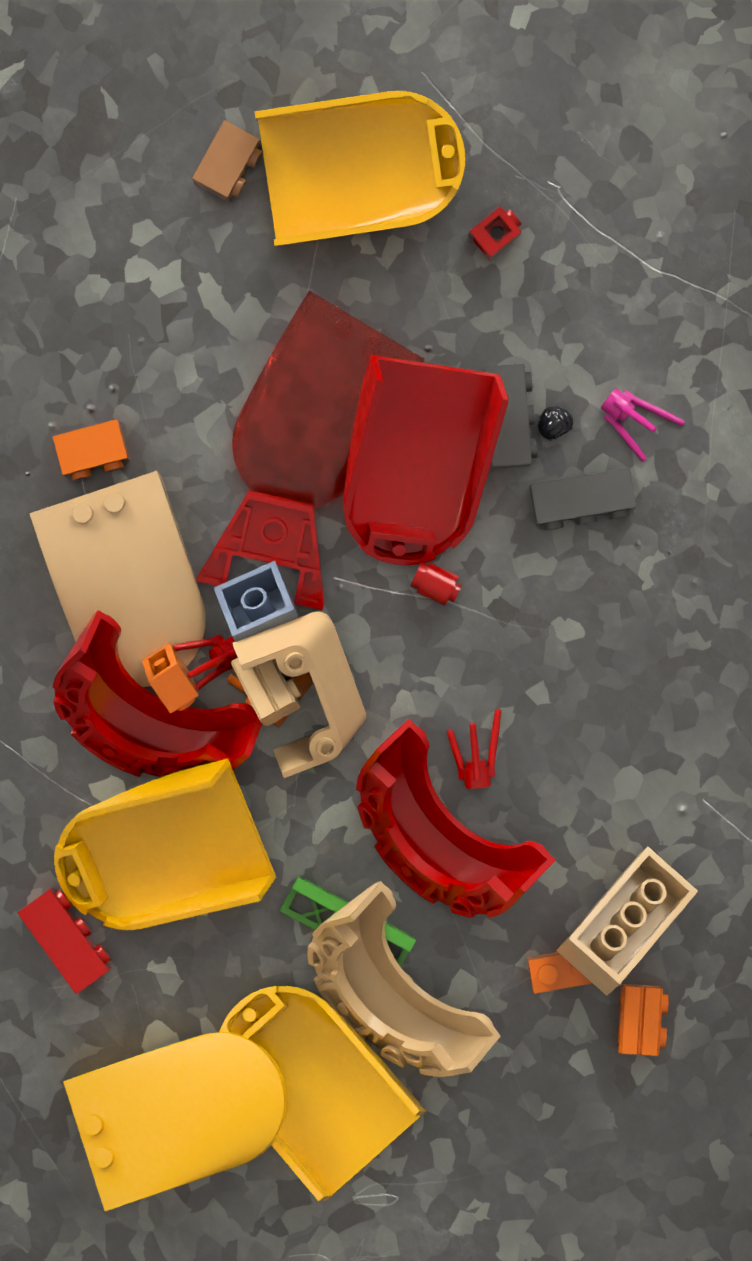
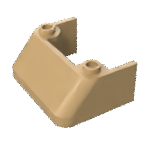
(311, 647)

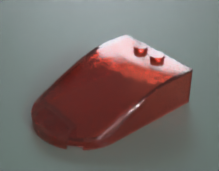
(304, 405)

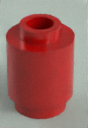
(436, 583)

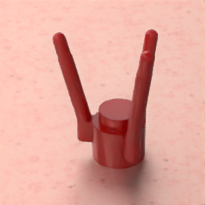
(220, 656)
(476, 772)

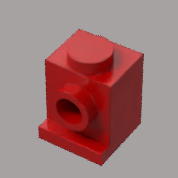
(482, 235)

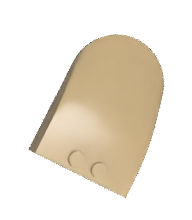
(128, 560)

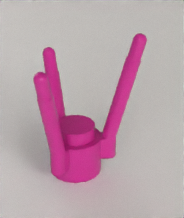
(620, 406)

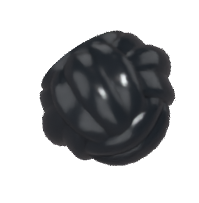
(555, 422)

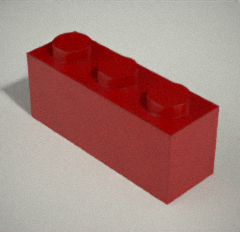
(65, 939)

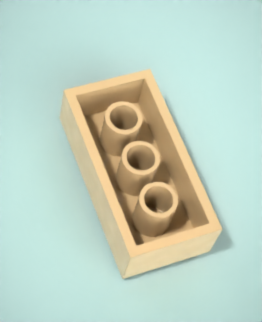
(627, 921)

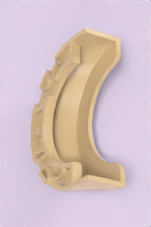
(383, 1002)

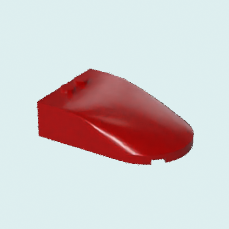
(419, 457)

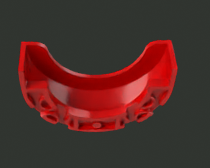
(131, 725)
(429, 844)

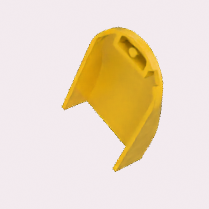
(358, 164)
(165, 851)
(339, 1091)
(177, 1114)

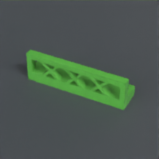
(335, 903)

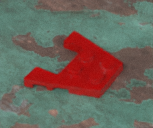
(271, 531)

